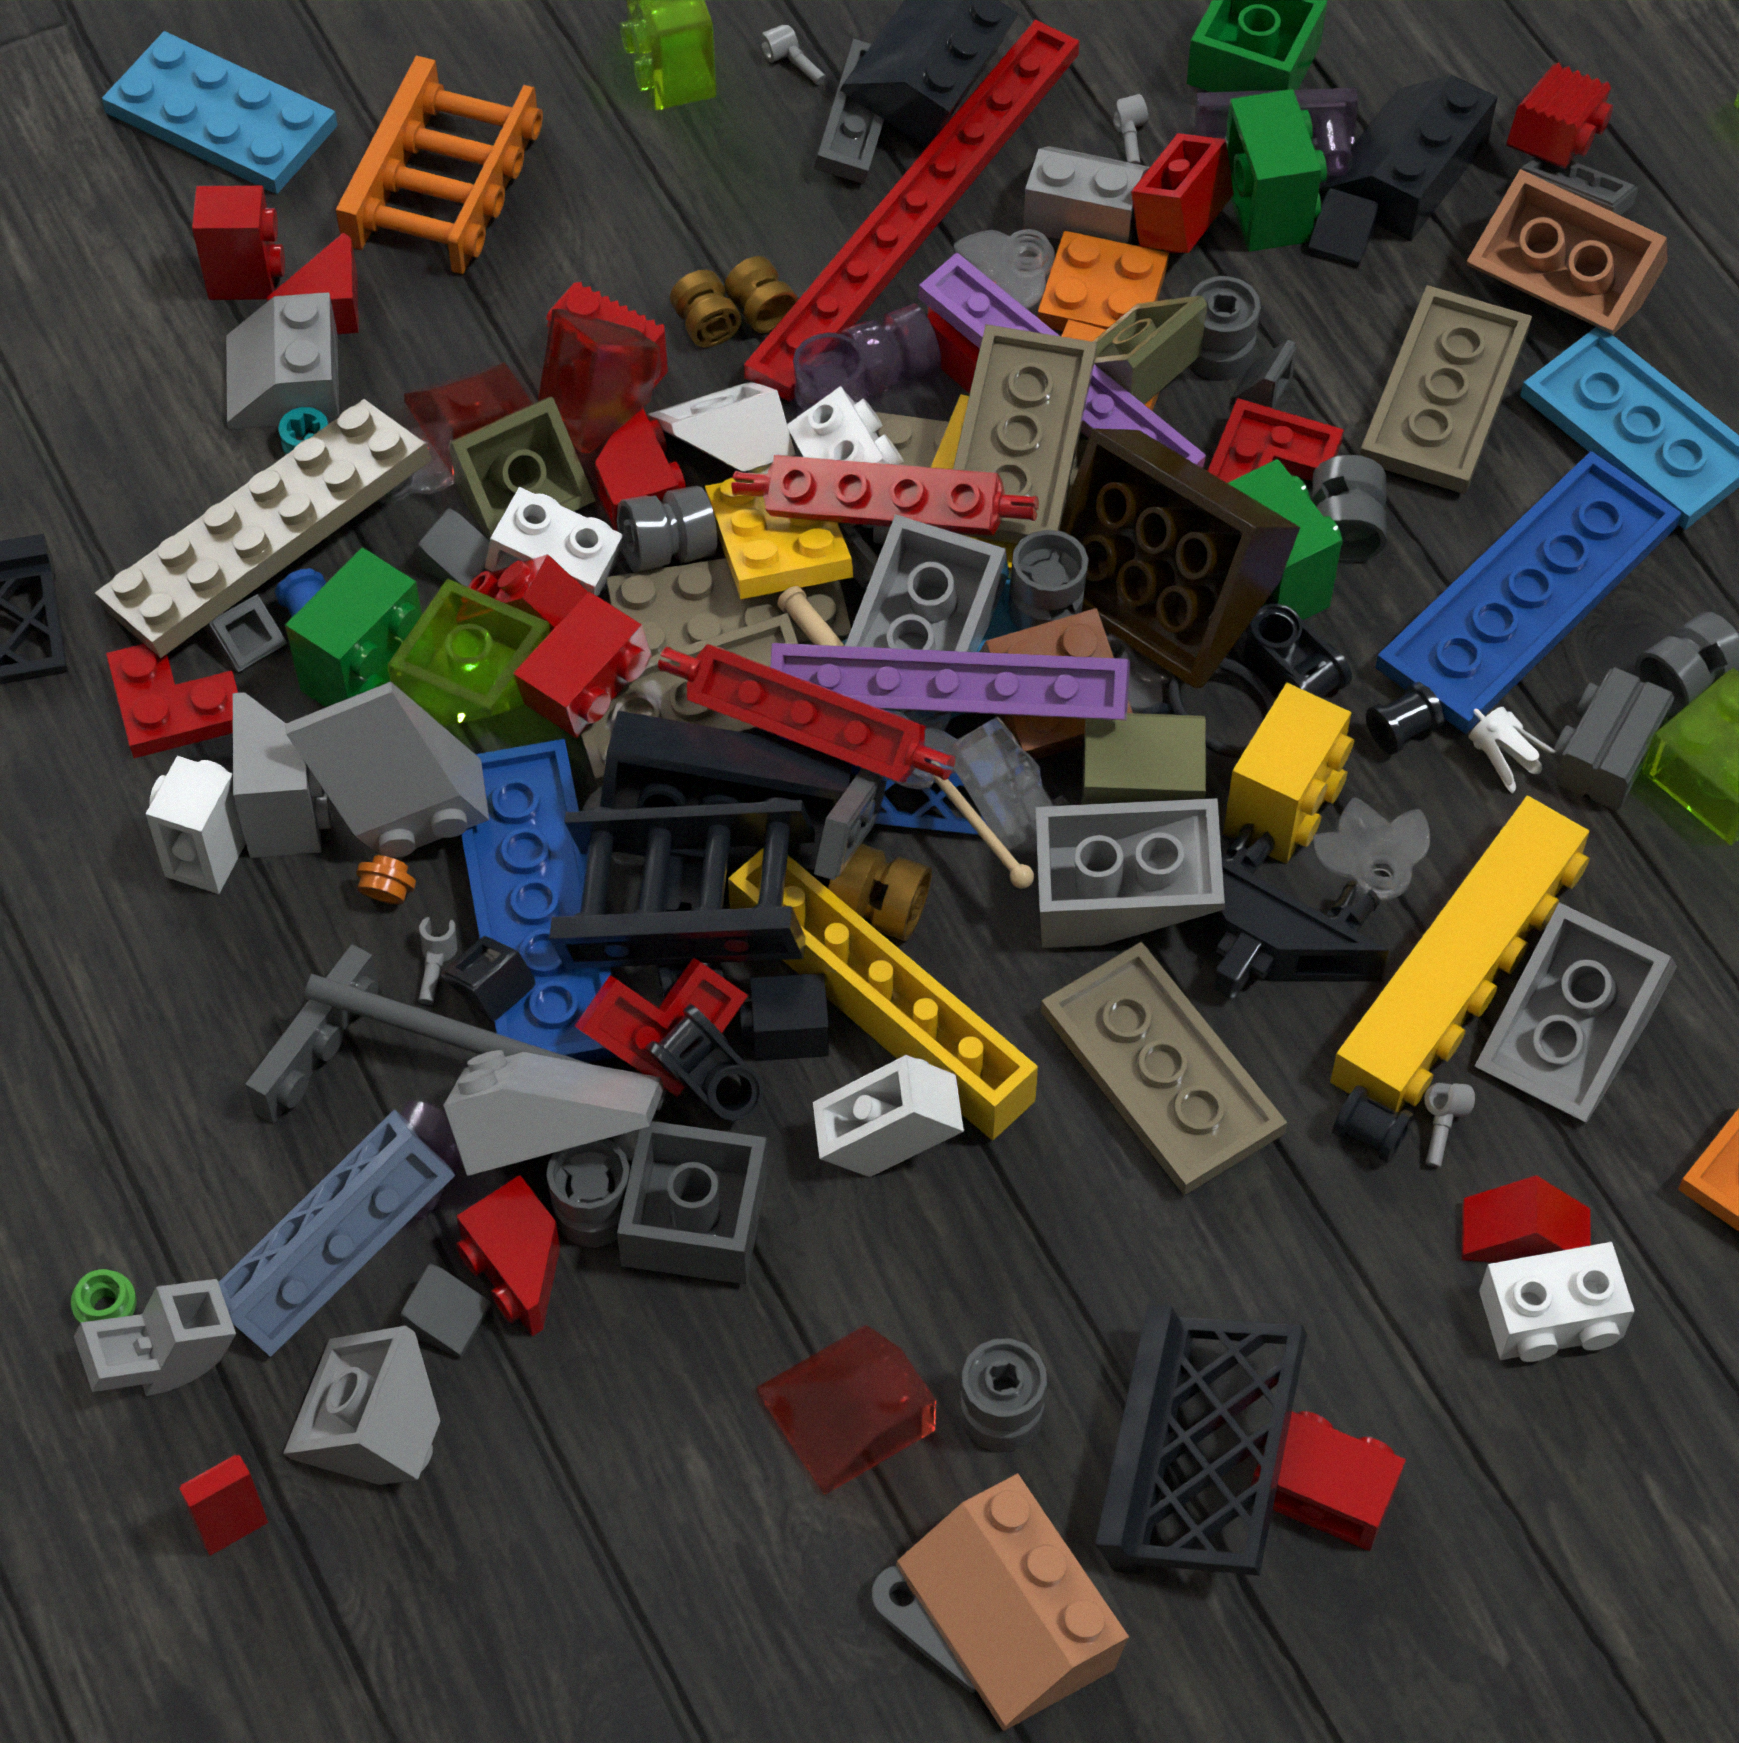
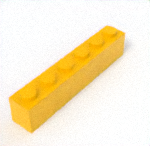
(1461, 957)
(898, 999)

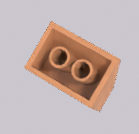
(1570, 253)
(1013, 1603)

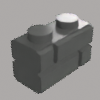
(1612, 738)

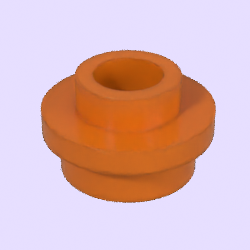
(385, 880)

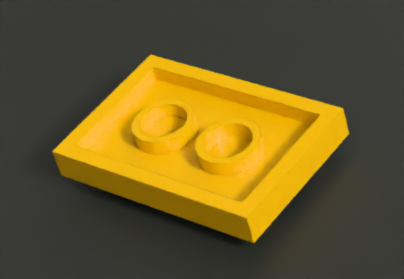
(775, 552)

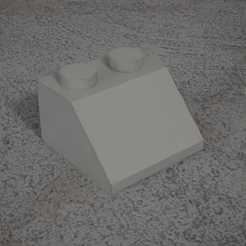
(1081, 195)
(283, 361)
(273, 786)

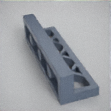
(332, 1233)

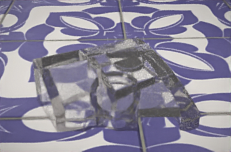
(1001, 781)

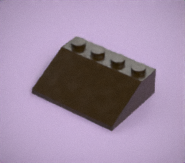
(1171, 551)

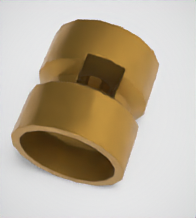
(904, 899)

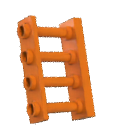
(404, 133)

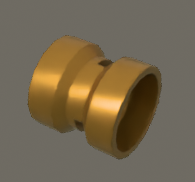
(757, 290)
(707, 311)

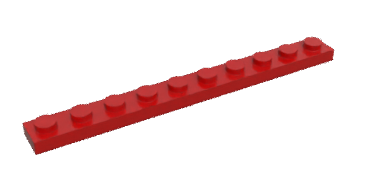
(917, 202)

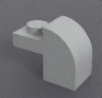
(164, 1347)

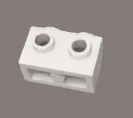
(842, 431)
(540, 526)
(196, 823)
(888, 1116)
(1556, 1302)

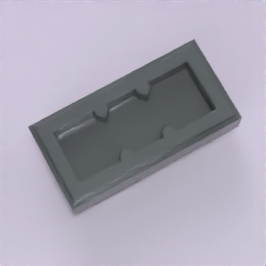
(1586, 183)

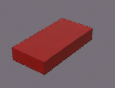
(223, 1504)

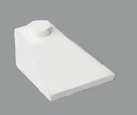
(734, 425)

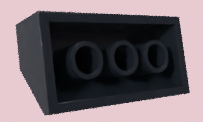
(689, 764)

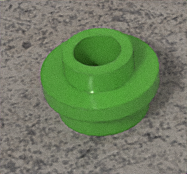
(98, 1285)

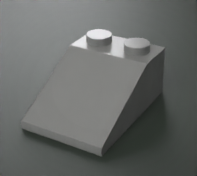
(930, 590)
(392, 770)
(1126, 868)
(1576, 1012)
(542, 1105)

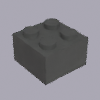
(693, 1202)

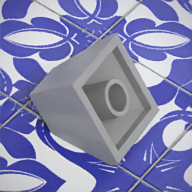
(368, 1409)

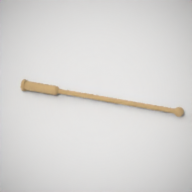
(817, 630)

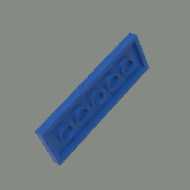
(1529, 590)
(522, 876)

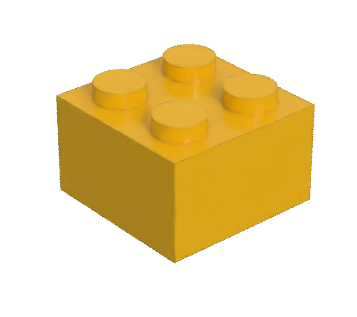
(1290, 771)

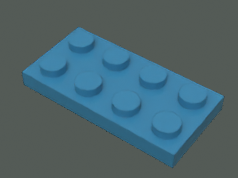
(220, 112)
(1638, 423)

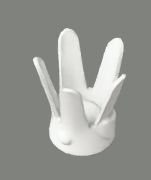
(1505, 731)

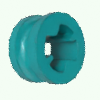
(296, 423)

